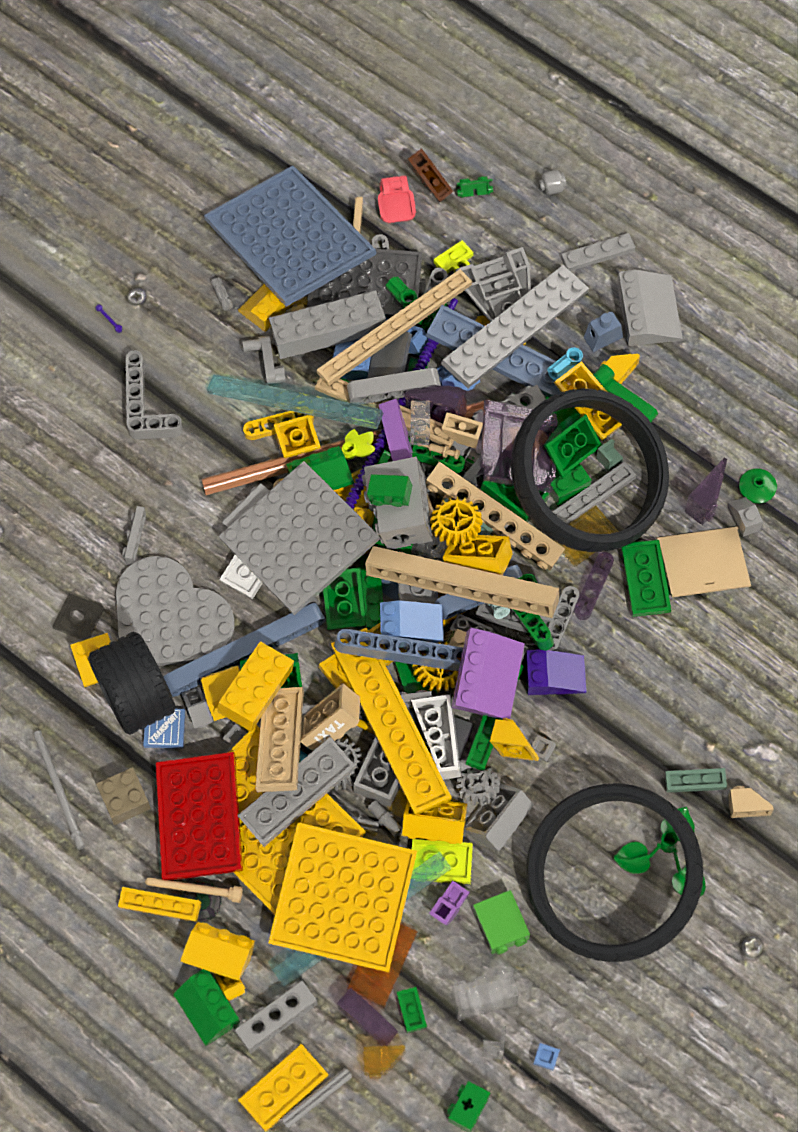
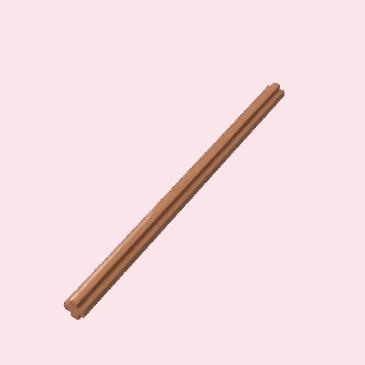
(278, 465)

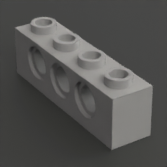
(529, 394)
(254, 1040)

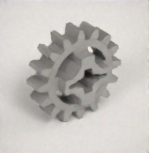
(478, 786)

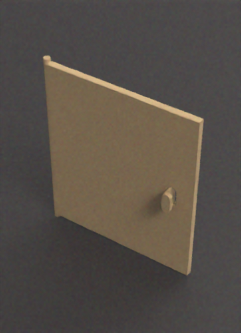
(704, 561)

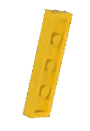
(159, 904)

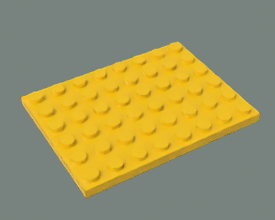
(266, 866)

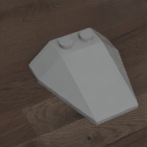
(499, 282)

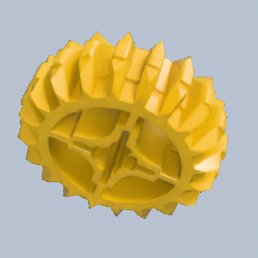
(467, 526)
(436, 680)

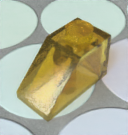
(381, 1059)

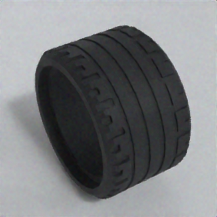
(132, 682)

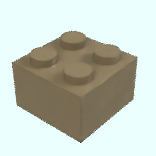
(123, 796)

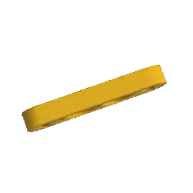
(278, 418)

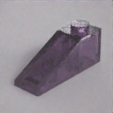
(366, 1017)

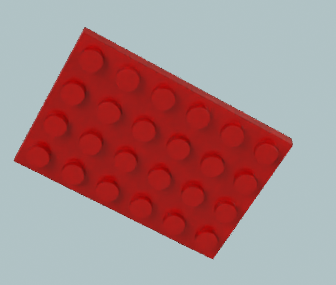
(199, 816)

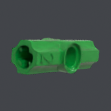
(403, 293)

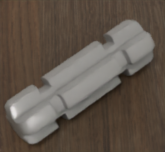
(222, 294)

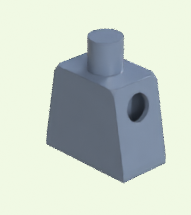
(603, 331)

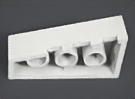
(439, 729)

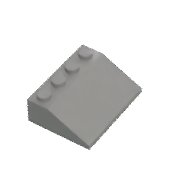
(648, 307)

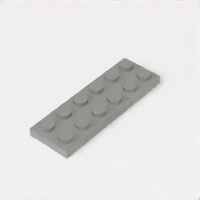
(316, 777)

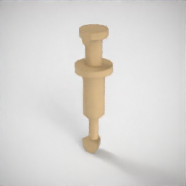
(442, 450)

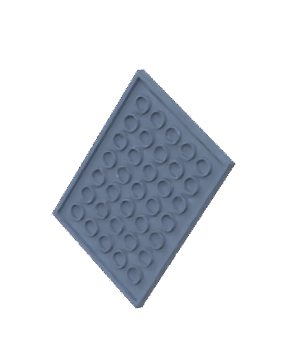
(290, 235)

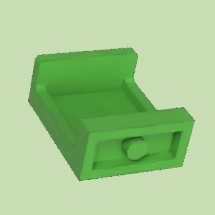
(502, 922)

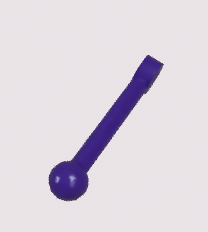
(118, 328)

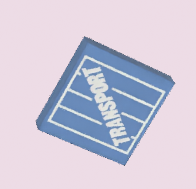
(166, 732)

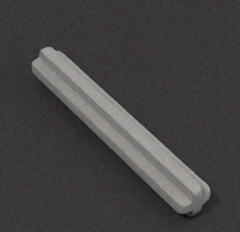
(316, 1097)

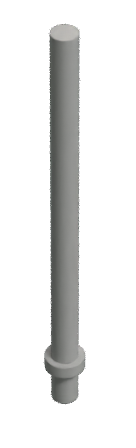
(76, 834)

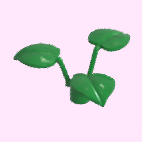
(634, 855)

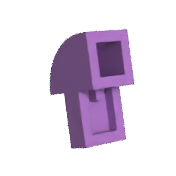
(450, 903)

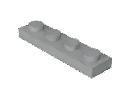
(598, 252)
(486, 612)

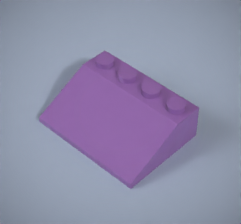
(488, 674)

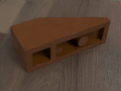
(429, 175)

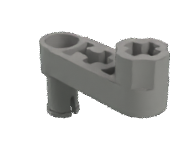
(273, 374)

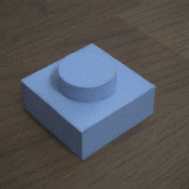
(546, 1056)

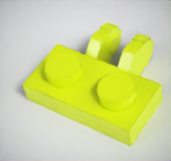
(454, 257)

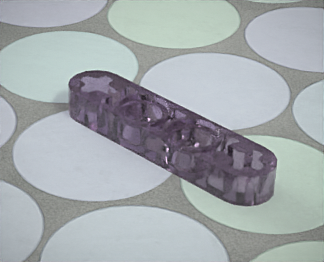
(597, 587)

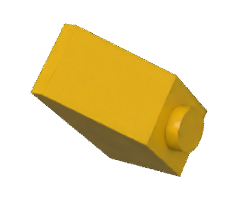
(622, 365)

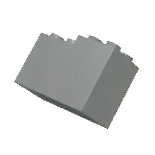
(403, 524)

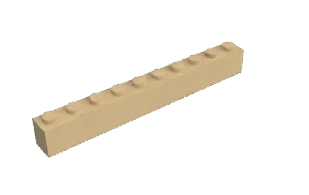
(462, 581)

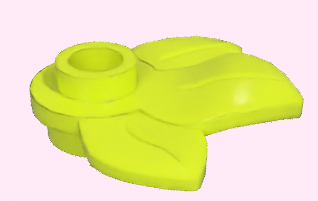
(359, 444)

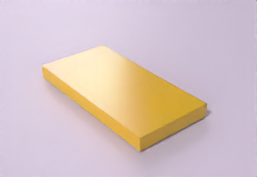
(283, 1087)

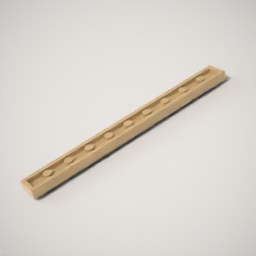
(394, 327)

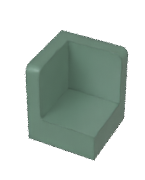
(608, 455)

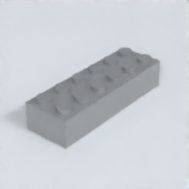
(326, 324)

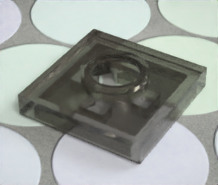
(81, 629)

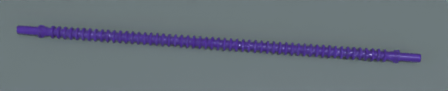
(381, 441)

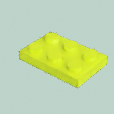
(457, 855)

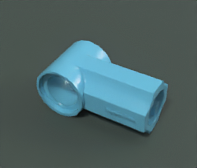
(564, 364)

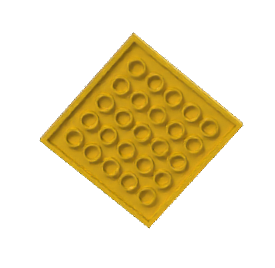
(343, 897)

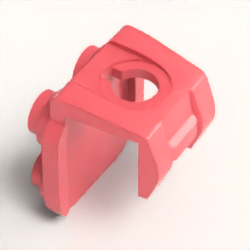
(396, 200)

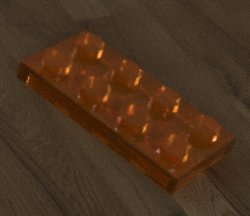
(378, 984)

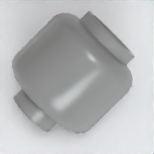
(552, 182)

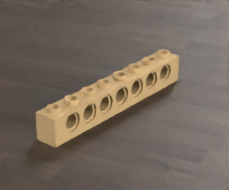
(506, 517)

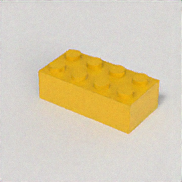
(255, 686)

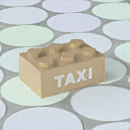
(330, 717)

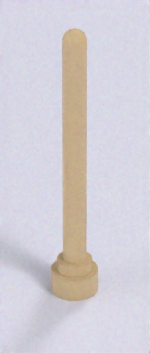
(233, 894)

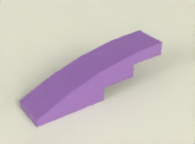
(395, 430)

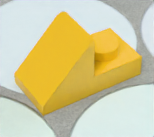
(230, 987)

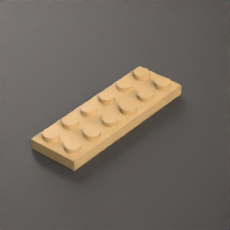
(280, 742)

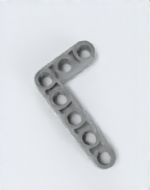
(391, 386)
(138, 403)

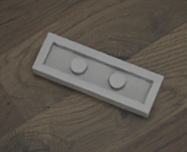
(134, 535)

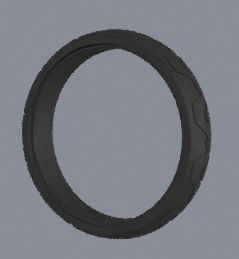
(645, 436)
(549, 828)

